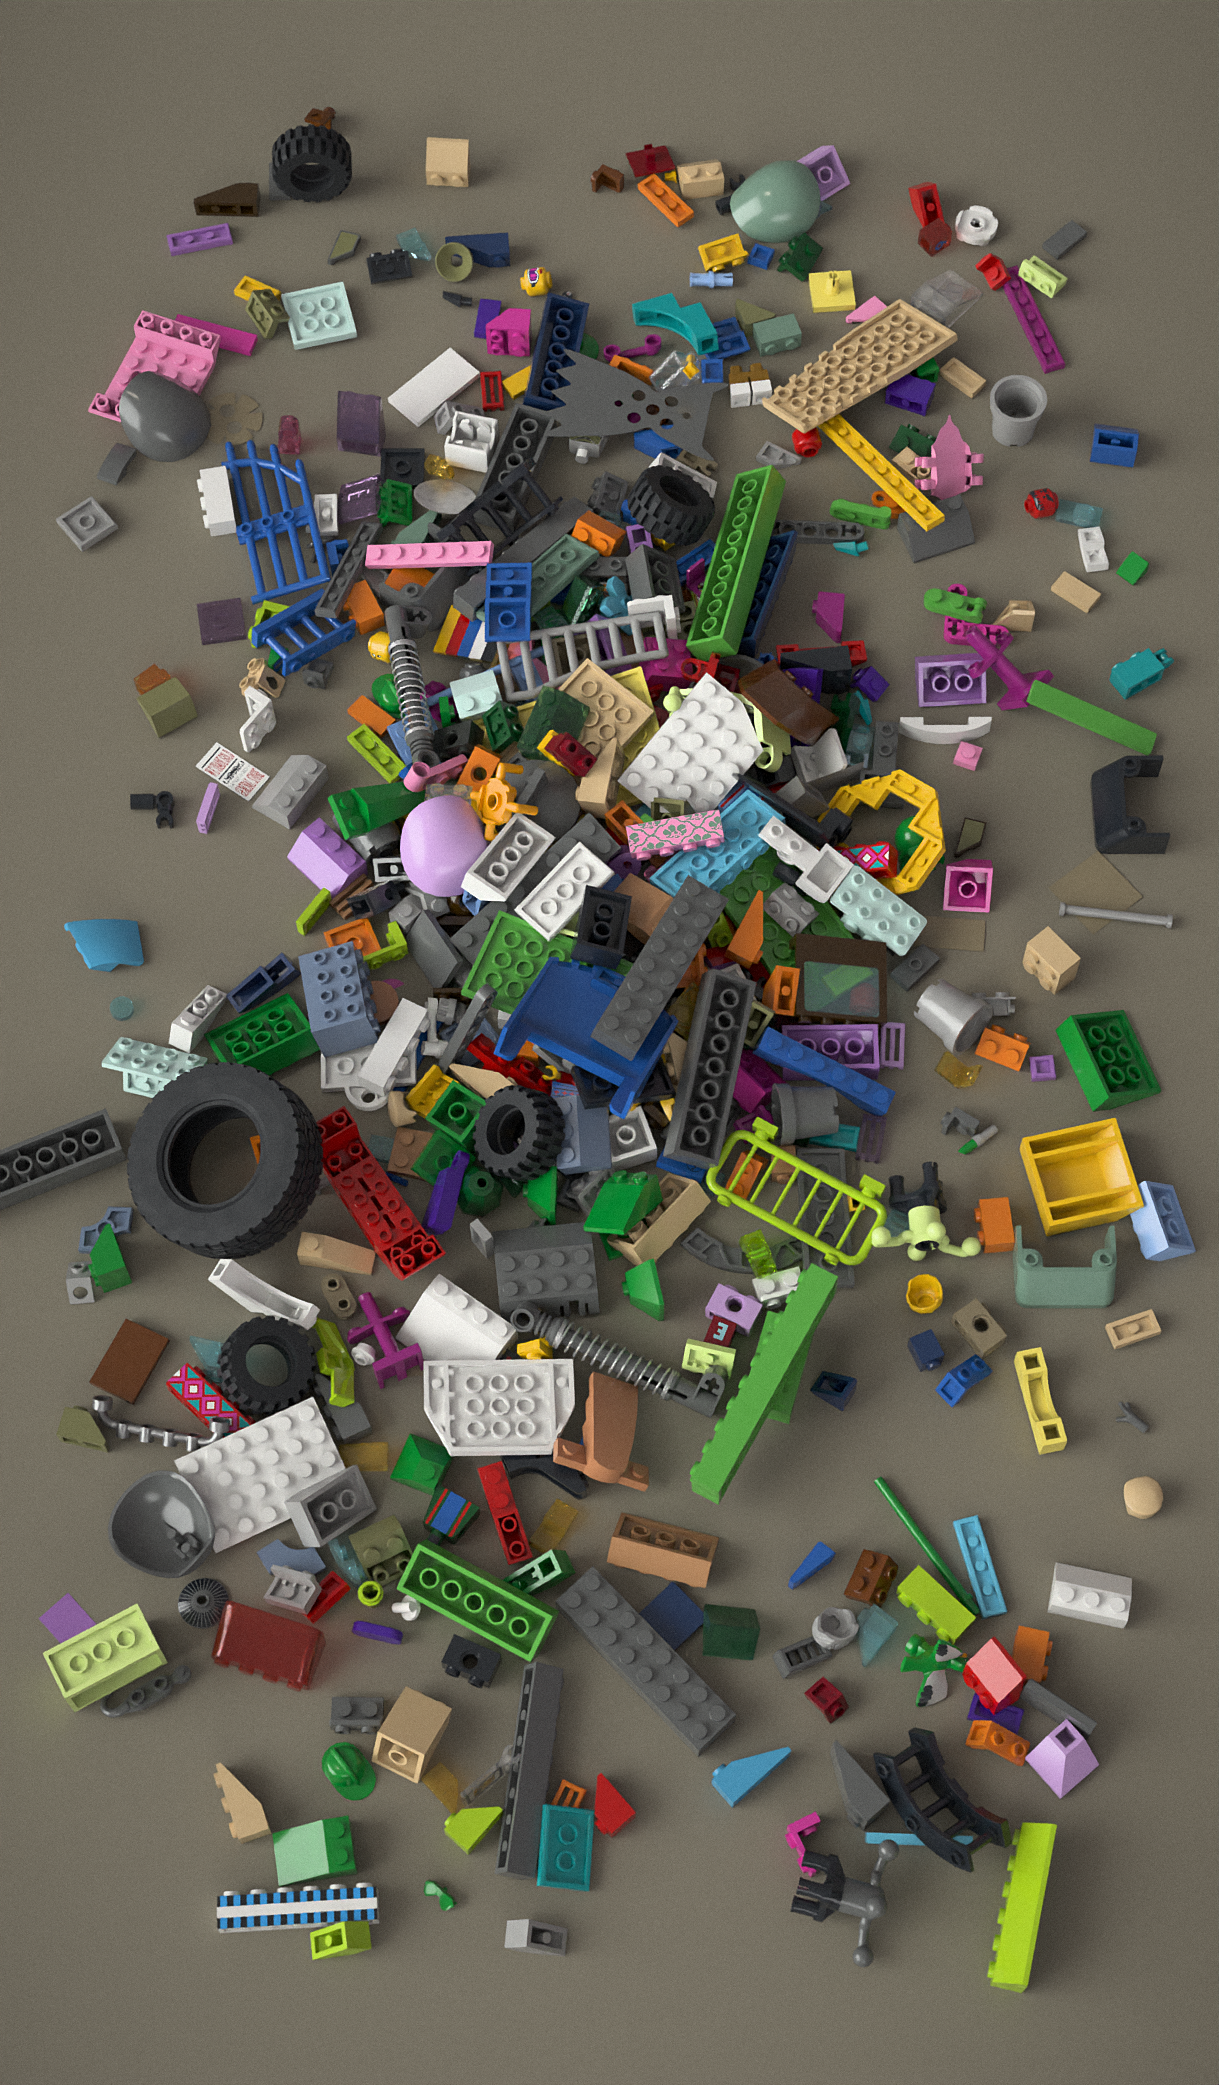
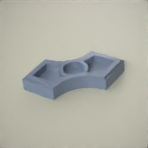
(120, 1221)
(299, 1560)

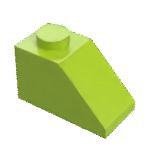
(471, 1826)
(341, 1939)

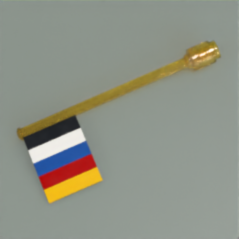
(466, 640)

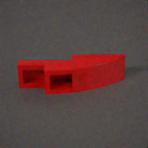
(521, 1071)
(504, 1513)

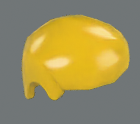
(924, 1294)

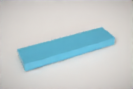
(980, 1567)
(906, 1839)

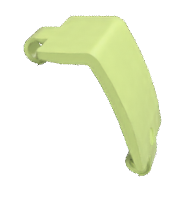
(767, 733)

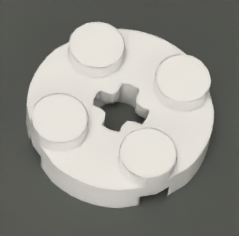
(972, 235)

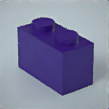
(911, 394)

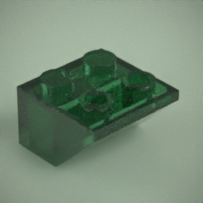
(582, 600)

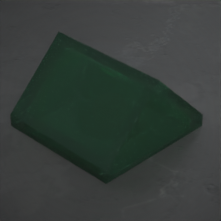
(730, 1632)

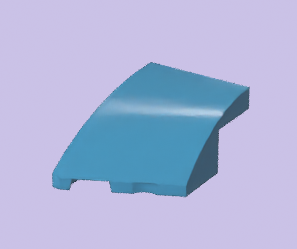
(107, 942)

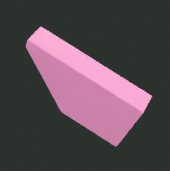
(866, 311)

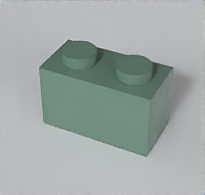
(777, 335)

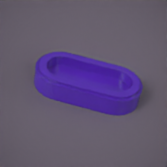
(377, 1632)

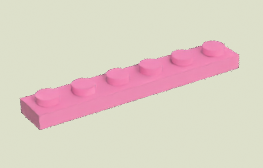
(429, 555)

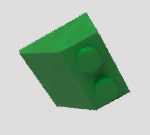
(107, 1263)

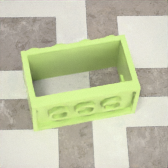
(105, 1658)

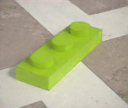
(376, 753)

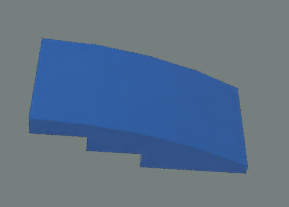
(508, 602)

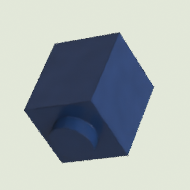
(926, 1351)

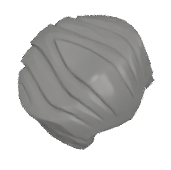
(834, 1628)

